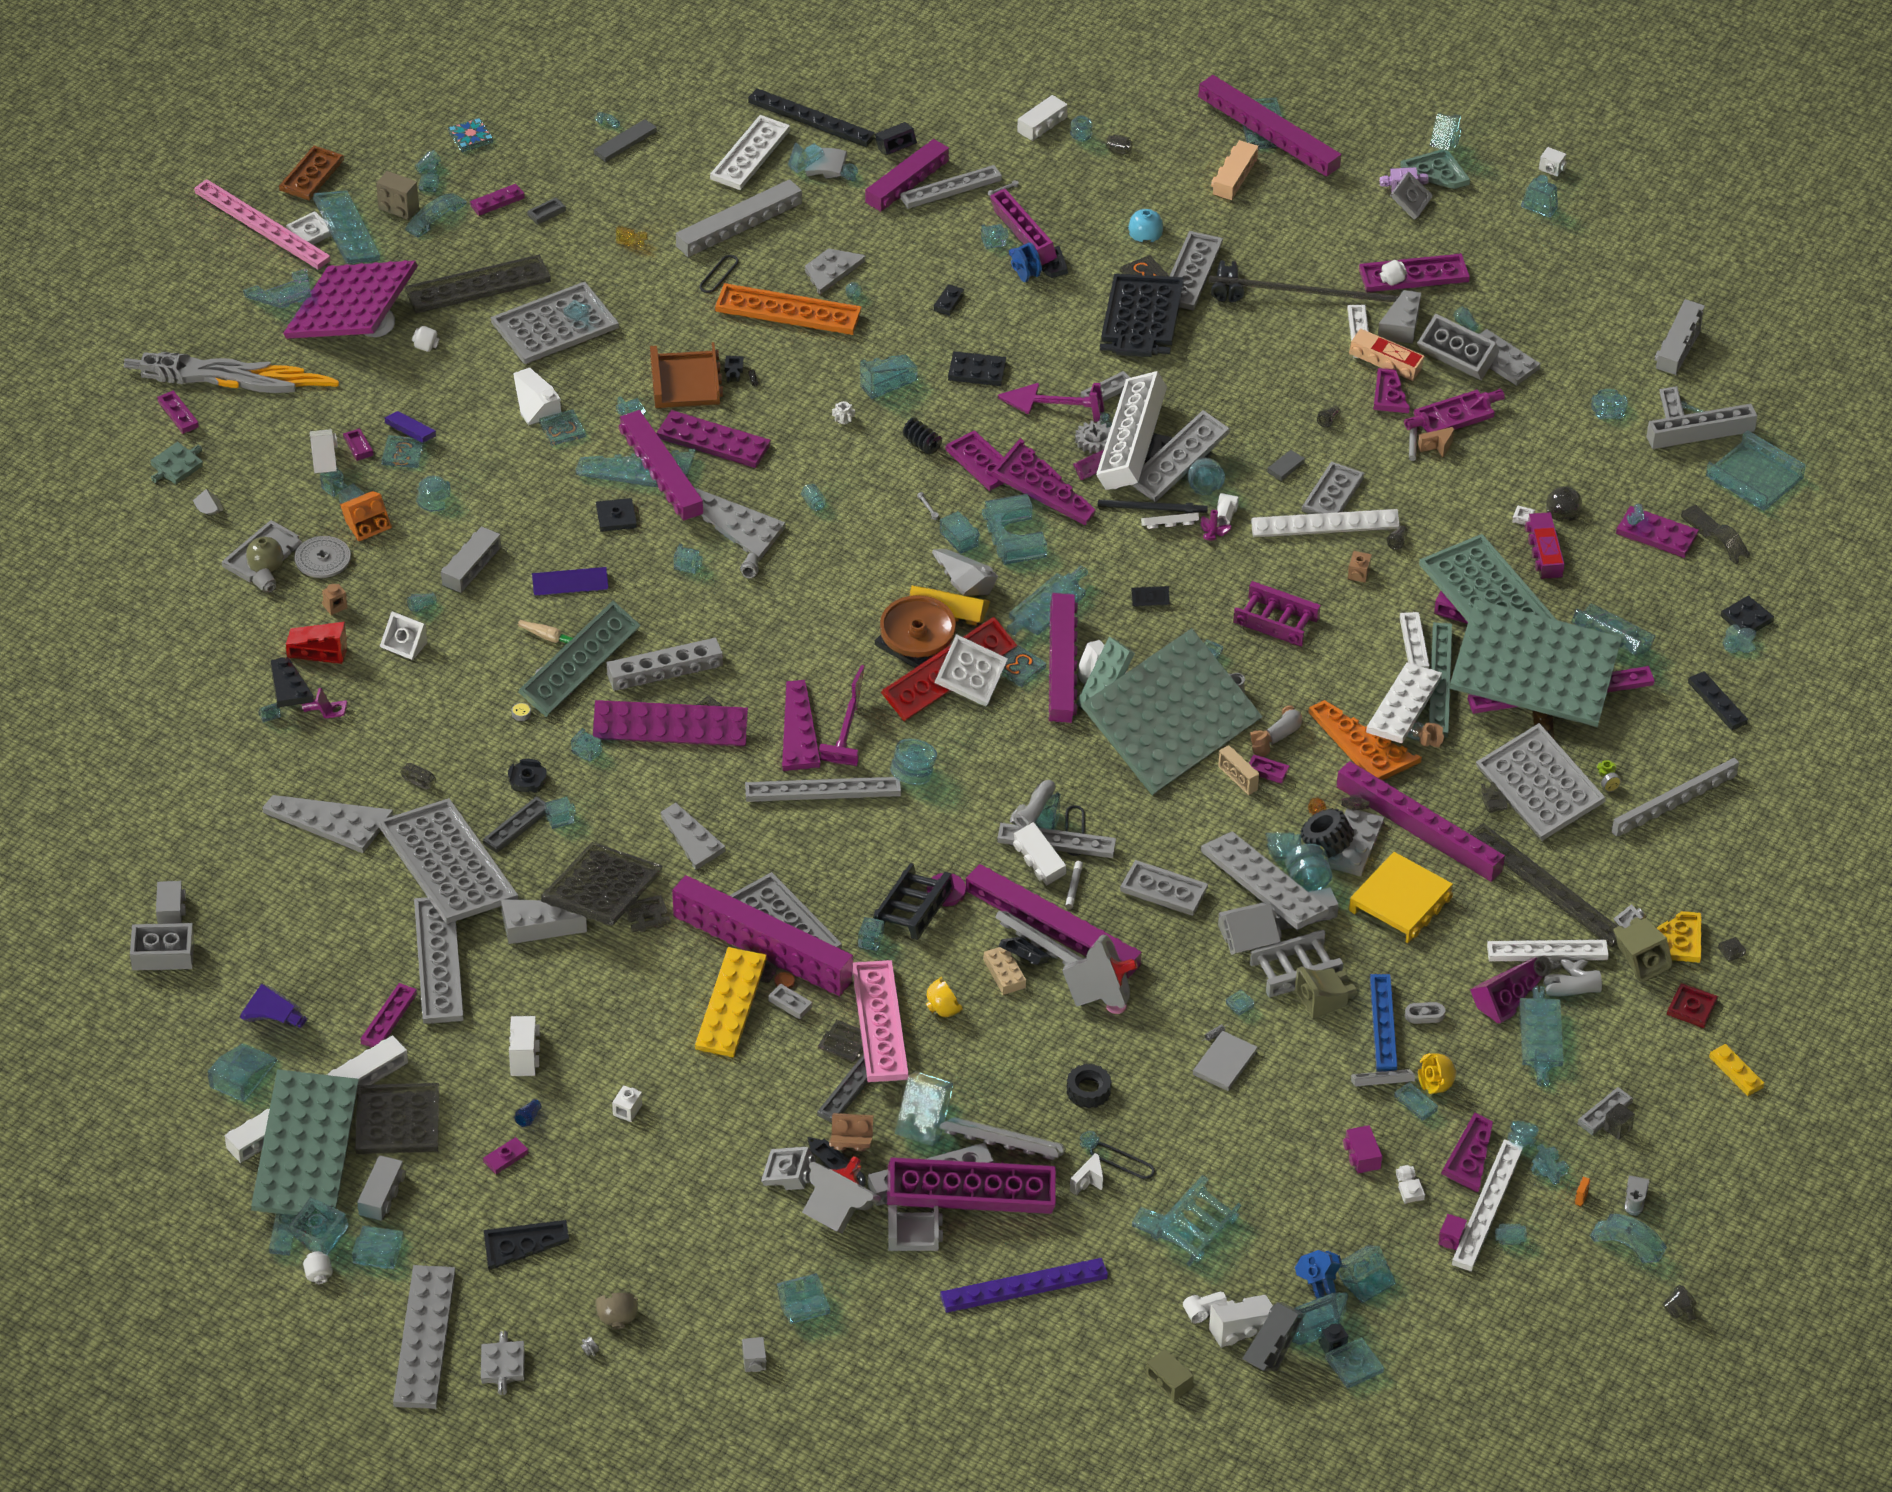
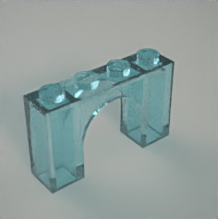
(1013, 547)

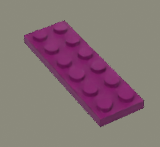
(1420, 272)
(713, 438)

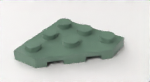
(1440, 168)

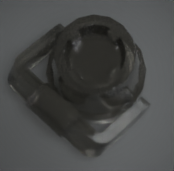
(1680, 1302)

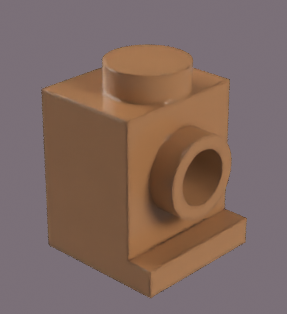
(332, 594)

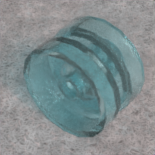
(913, 761)
(1309, 867)

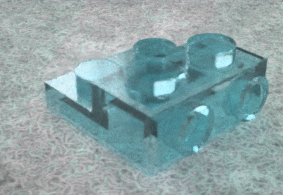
(377, 1247)

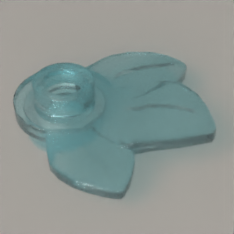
(1739, 639)

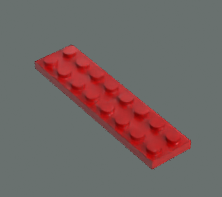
(917, 688)

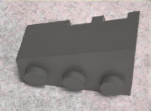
(1274, 1337)

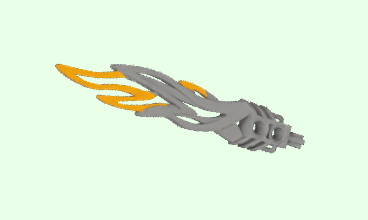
(226, 373)

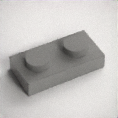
(790, 1001)

